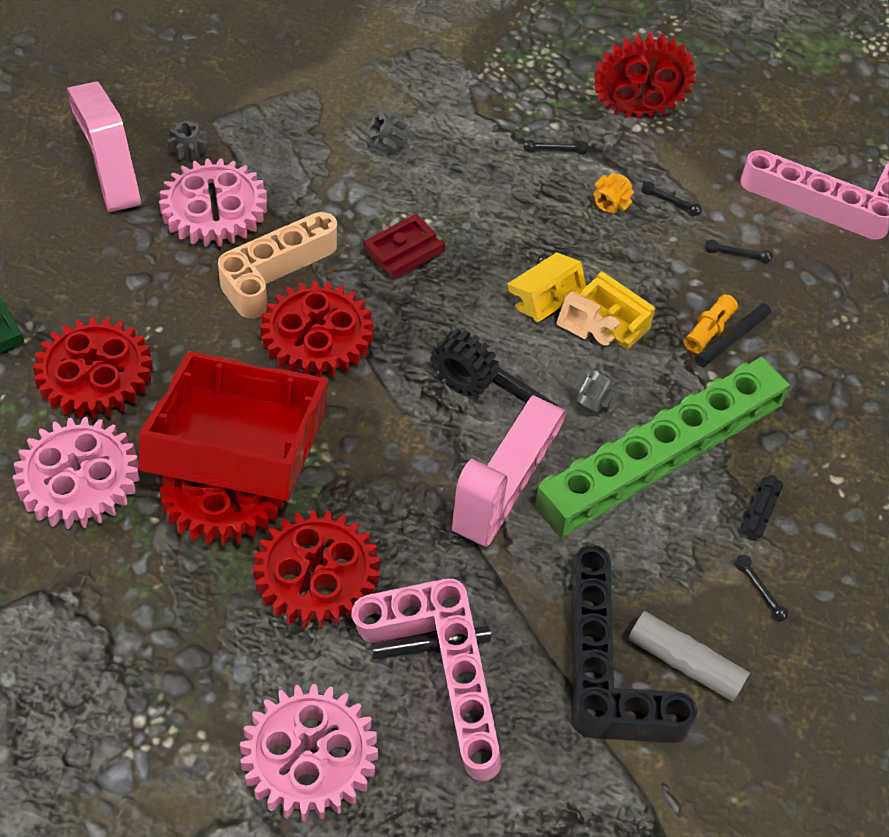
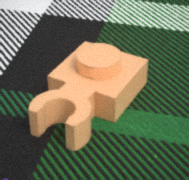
(582, 319)

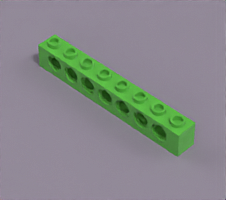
(687, 432)

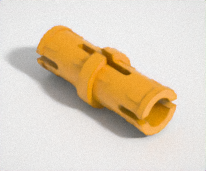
(710, 324)

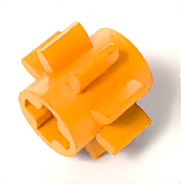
(613, 193)

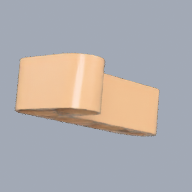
(254, 264)

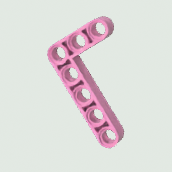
(108, 143)
(819, 193)
(490, 491)
(455, 657)

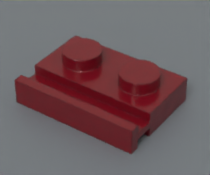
(403, 246)

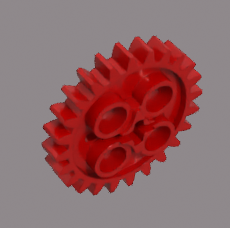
(644, 76)
(317, 329)
(93, 368)
(211, 512)
(285, 556)

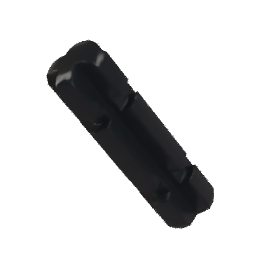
(762, 507)

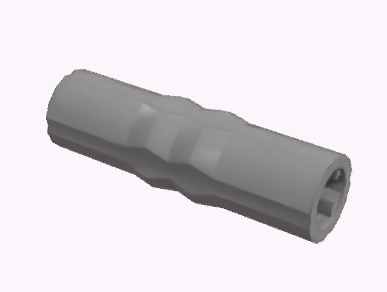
(688, 656)

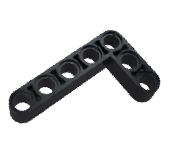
(598, 658)

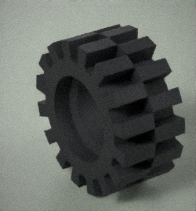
(464, 362)

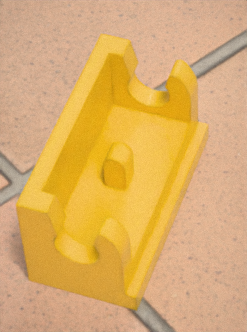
(547, 285)
(619, 302)

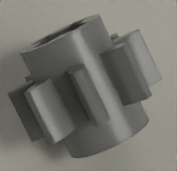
(388, 130)
(187, 141)
(595, 390)

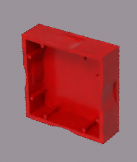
(234, 425)

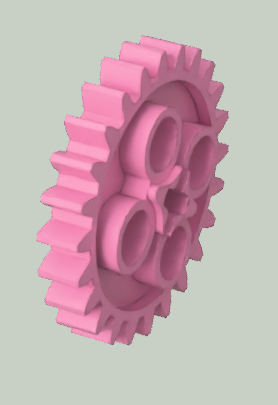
(188, 209)
(76, 472)
(334, 775)

